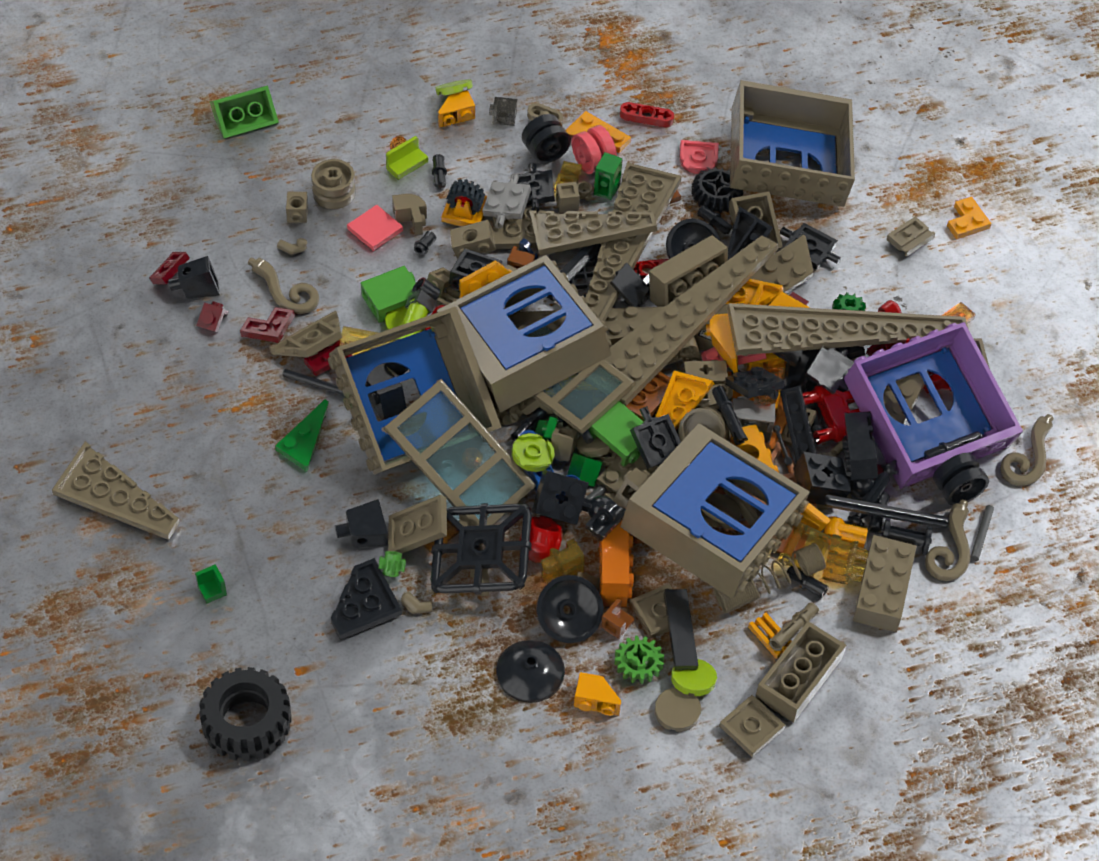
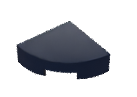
(524, 246)

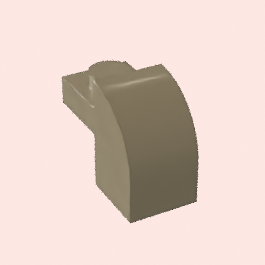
(410, 208)

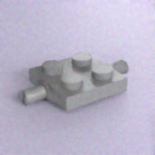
(506, 200)

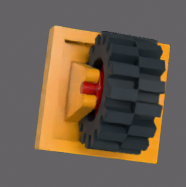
(464, 204)

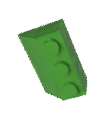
(244, 111)

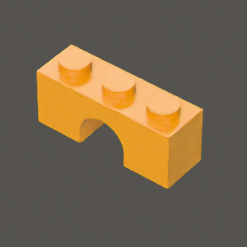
(755, 446)

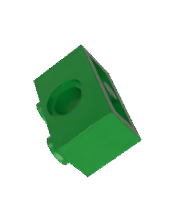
(608, 176)

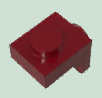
(211, 316)

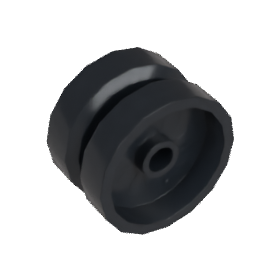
(546, 139)
(960, 478)

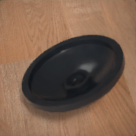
(687, 234)
(584, 606)
(527, 681)

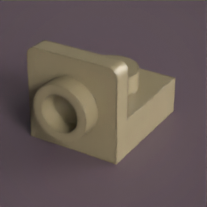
(440, 279)

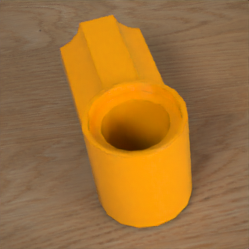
(848, 532)

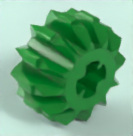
(849, 302)

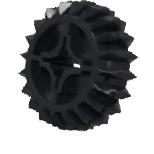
(705, 189)

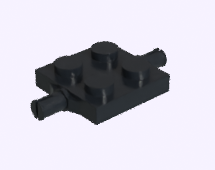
(541, 186)
(819, 244)
(755, 383)
(655, 438)

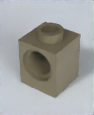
(567, 197)
(297, 207)

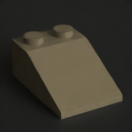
(761, 207)

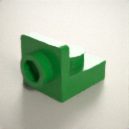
(546, 428)

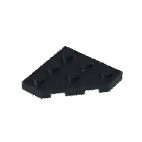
(364, 601)

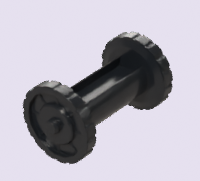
(908, 536)

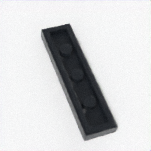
(797, 421)
(680, 629)

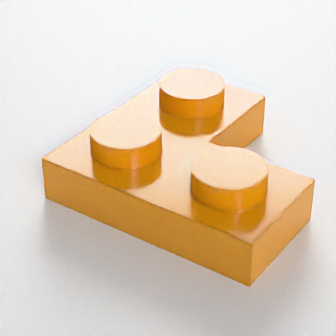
(971, 220)

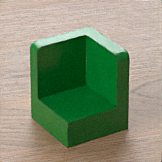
(585, 468)
(210, 584)

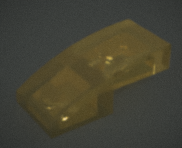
(569, 173)

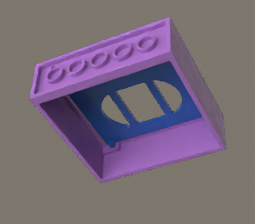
(975, 406)

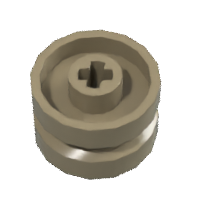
(333, 183)
(706, 416)

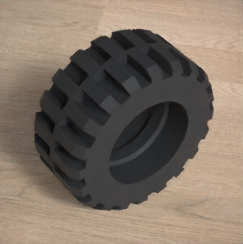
(252, 739)

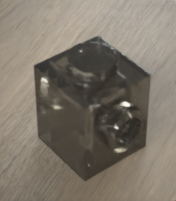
(503, 111)

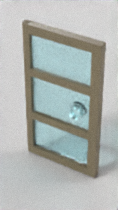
(585, 395)
(458, 453)

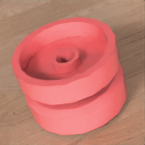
(590, 146)

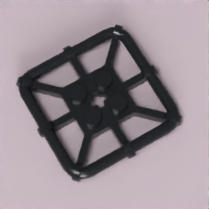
(490, 557)

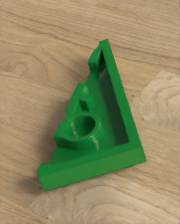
(301, 440)

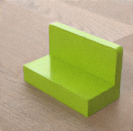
(405, 158)

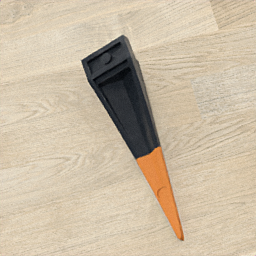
(793, 377)

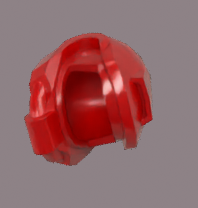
(544, 536)

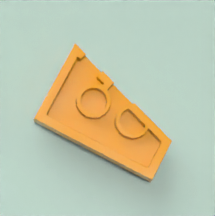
(588, 121)
(683, 395)

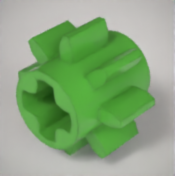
(392, 563)

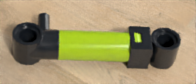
(418, 306)

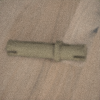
(798, 621)

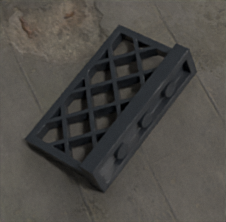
(576, 266)

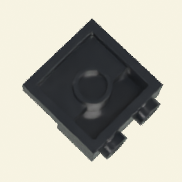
(468, 263)

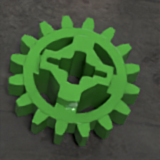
(648, 655)

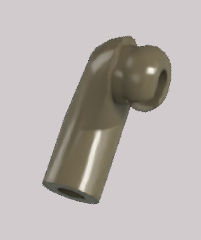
(292, 249)
(414, 605)

